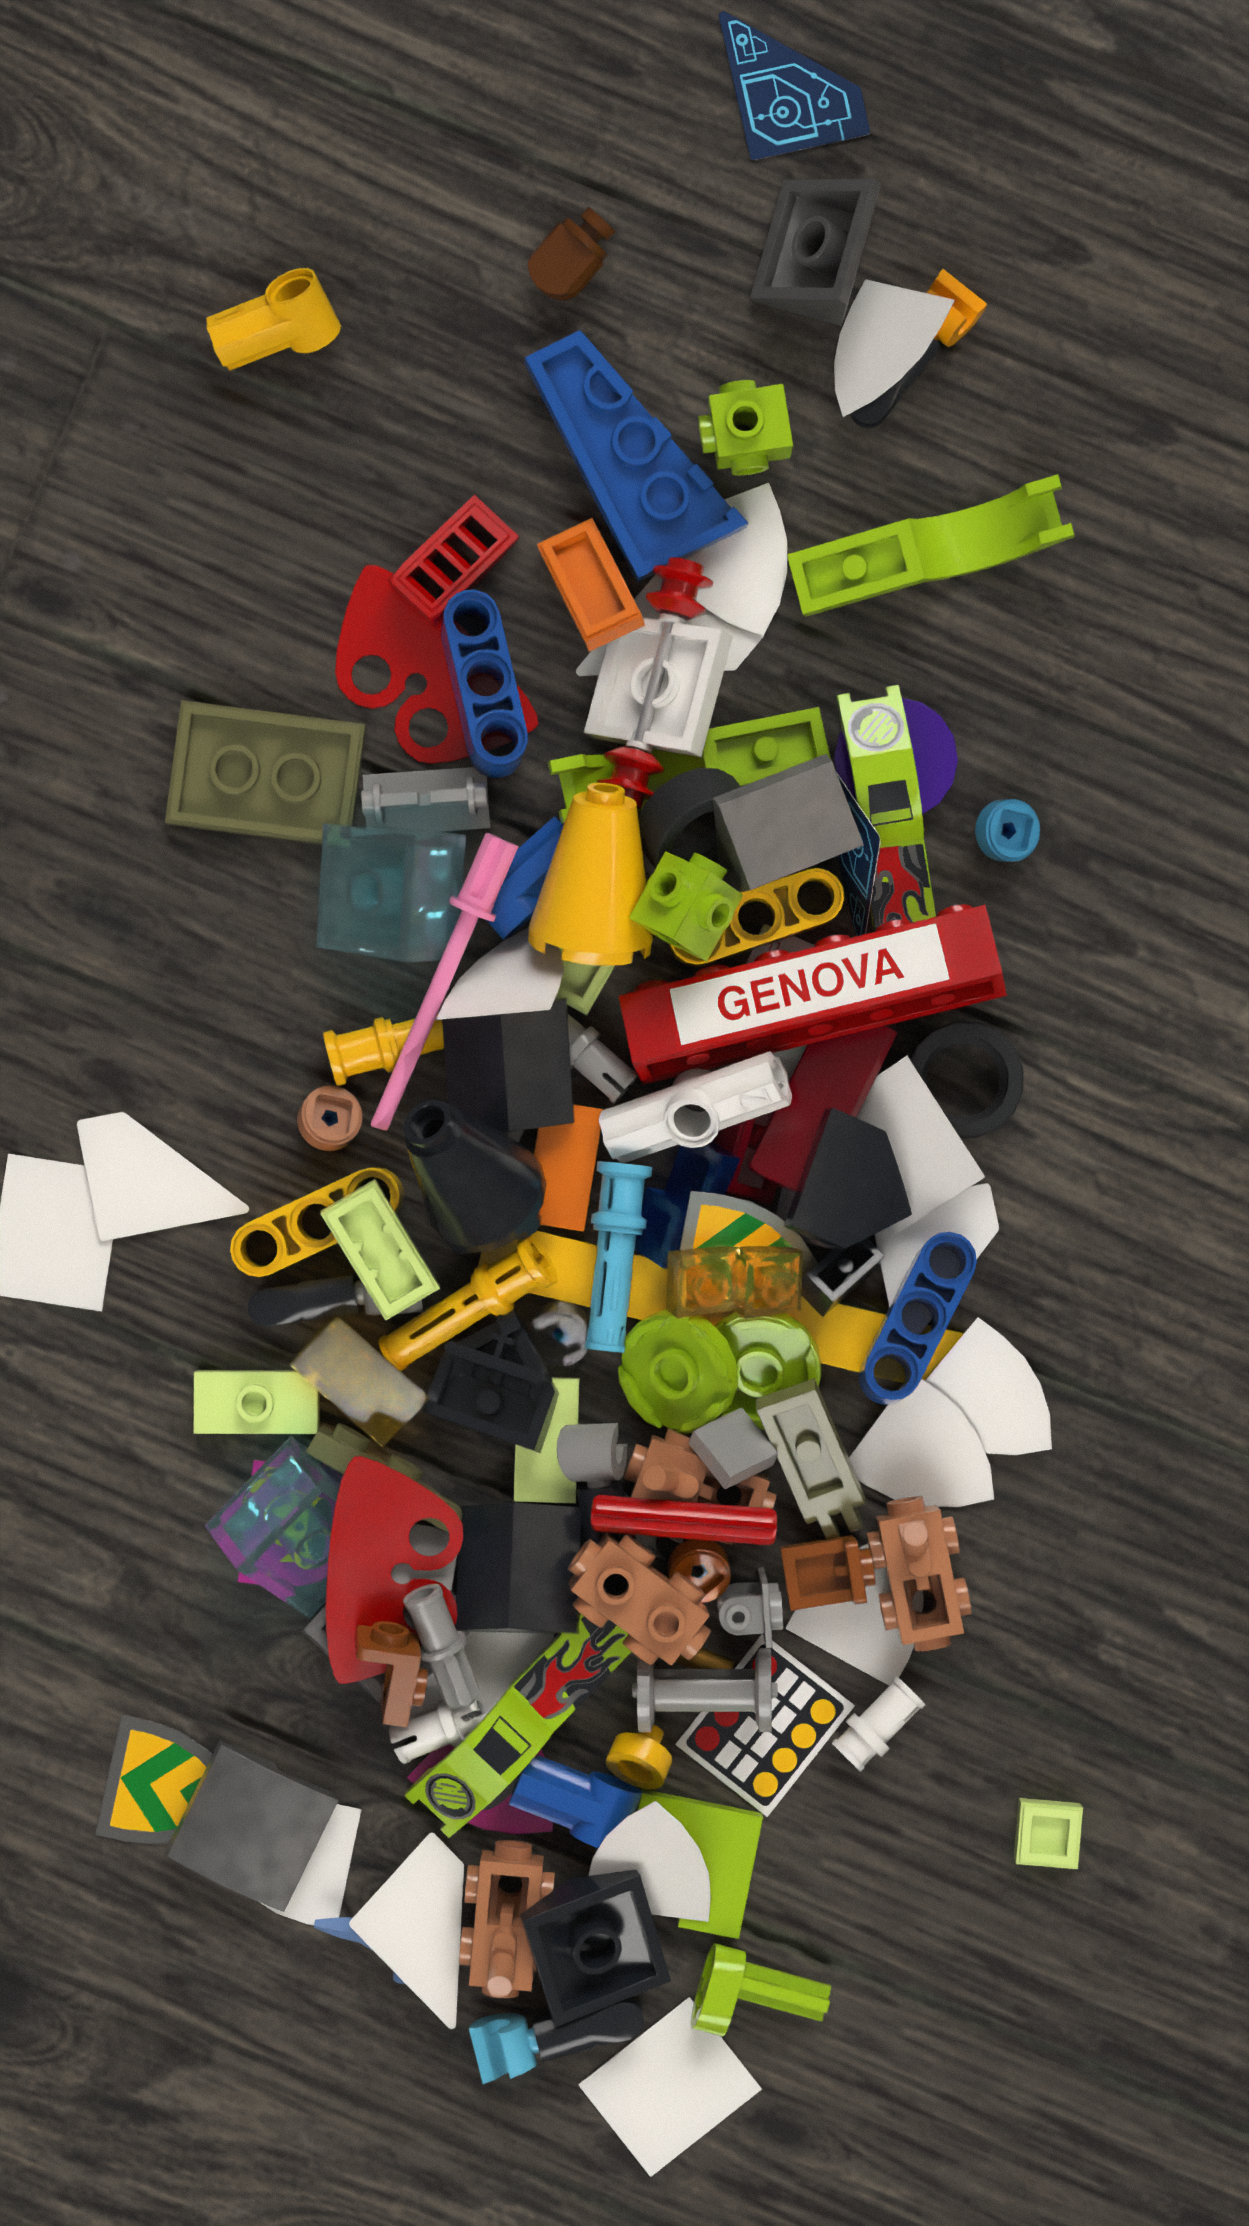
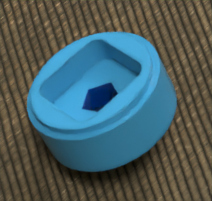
(1007, 830)

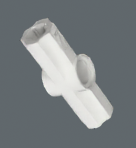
(726, 1094)

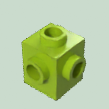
(760, 409)
(687, 903)

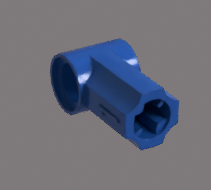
(525, 880)
(579, 1801)

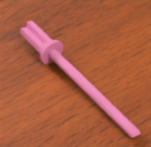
(475, 900)

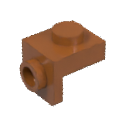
(826, 1572)
(403, 1679)

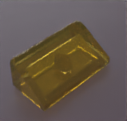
(359, 1380)

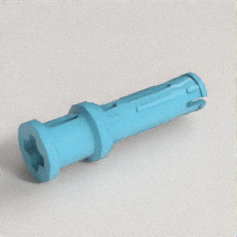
(618, 1224)

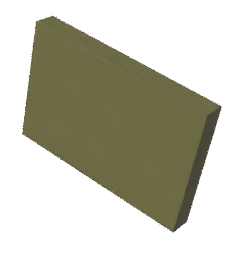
(263, 772)

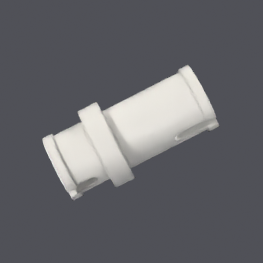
(878, 1724)
(436, 1729)

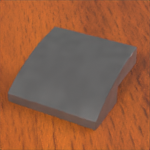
(251, 1826)

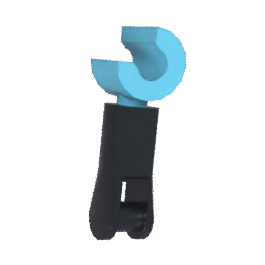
(508, 2045)

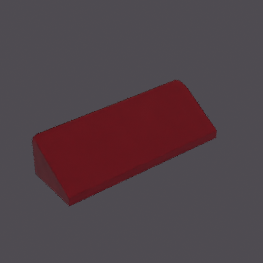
(828, 1076)

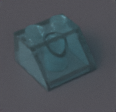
(389, 891)
(282, 1526)

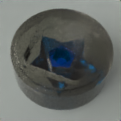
(560, 1333)

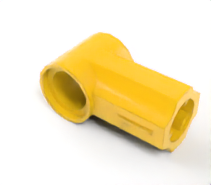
(288, 315)

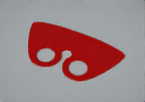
(389, 627)
(366, 1542)

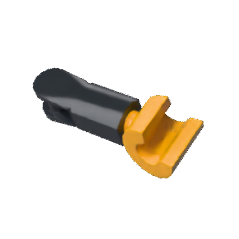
(960, 319)

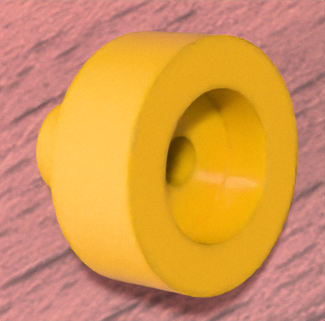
(640, 1758)

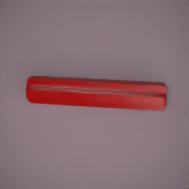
(683, 1520)

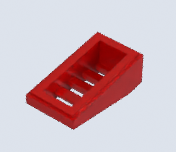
(421, 560)

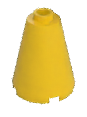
(594, 883)

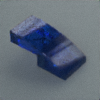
(695, 1169)

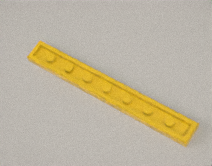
(841, 1334)

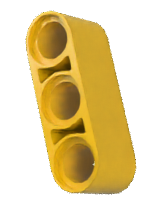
(787, 916)
(287, 1226)

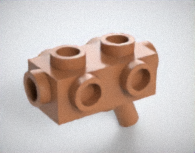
(676, 1473)
(915, 1551)
(657, 1612)
(498, 1942)

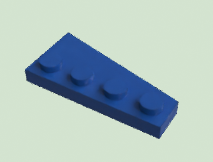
(634, 470)

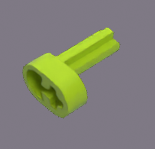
(730, 1977)

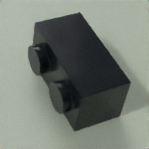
(839, 1275)

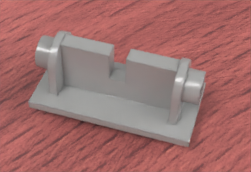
(427, 800)
(752, 1608)

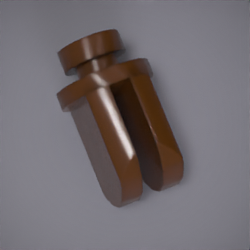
(569, 256)

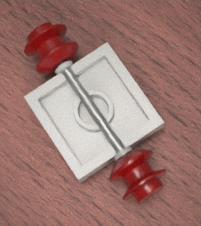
(659, 682)

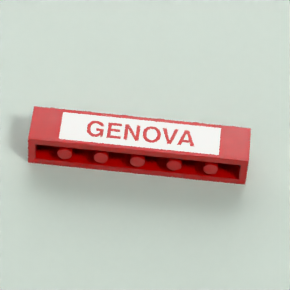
(812, 993)

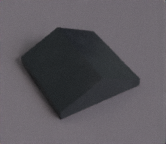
(511, 1068)
(517, 1568)
(594, 1944)

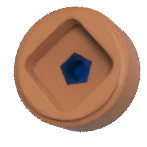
(329, 1118)

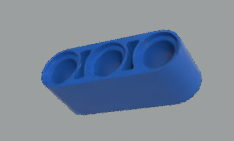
(488, 655)
(938, 1296)

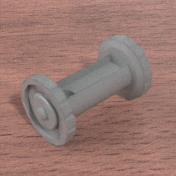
(705, 1691)

